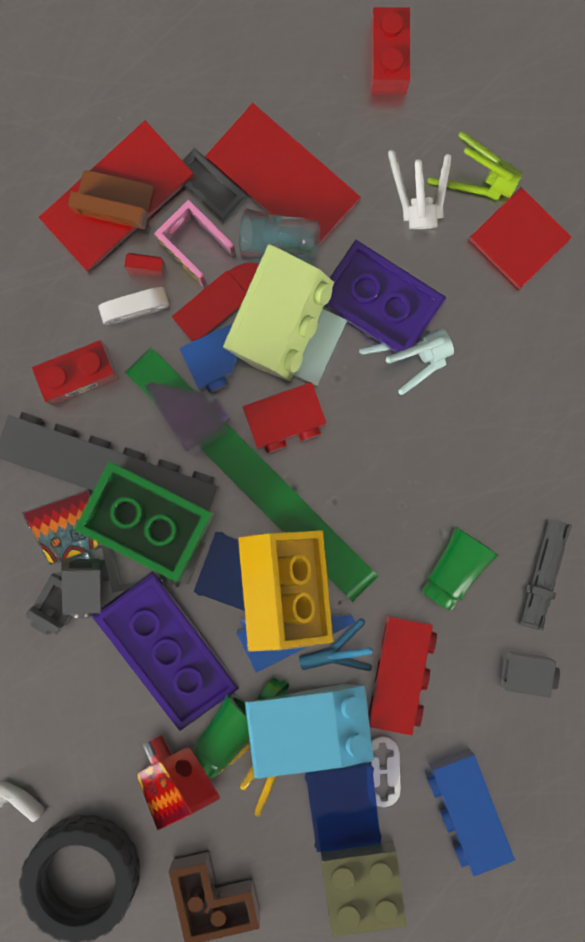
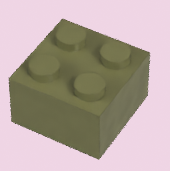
(363, 889)

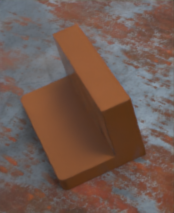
(112, 199)

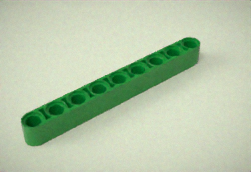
(265, 486)

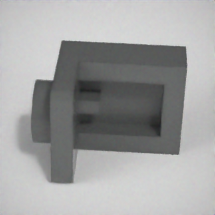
(47, 610)

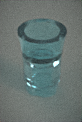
(289, 234)

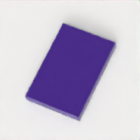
(382, 298)

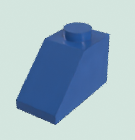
(210, 361)

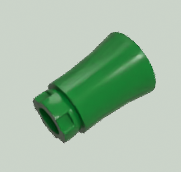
(458, 569)
(223, 737)

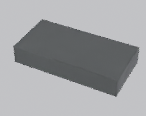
(212, 187)

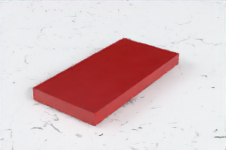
(139, 158)
(281, 172)

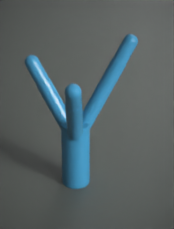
(332, 656)

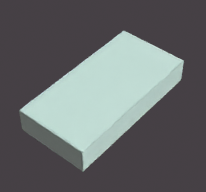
(320, 347)

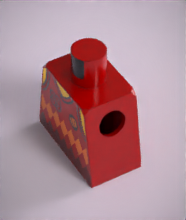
(174, 784)

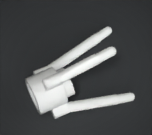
(422, 212)

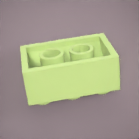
(279, 313)

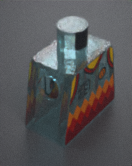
(54, 528)

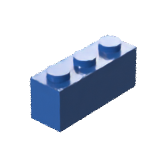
(470, 813)

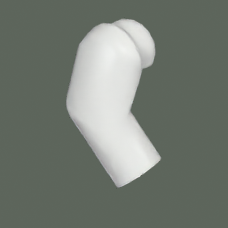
(20, 800)

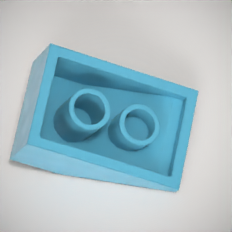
(309, 731)

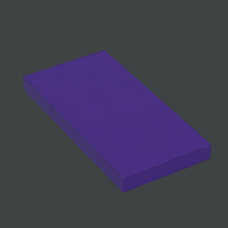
(165, 651)

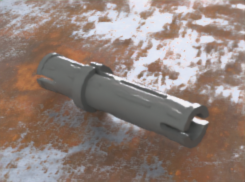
(545, 575)

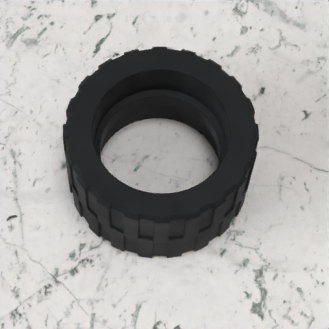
(55, 915)

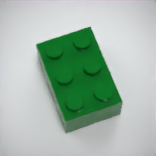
(144, 521)

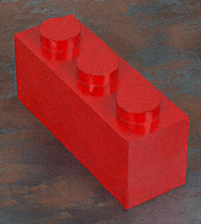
(401, 675)

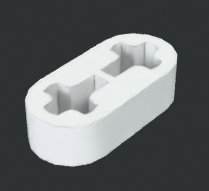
(133, 305)
(391, 770)

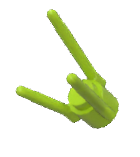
(501, 177)

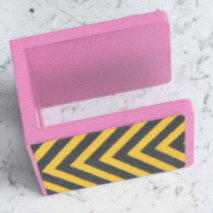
(176, 223)

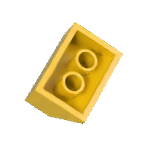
(285, 590)

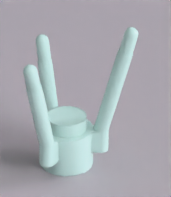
(430, 347)

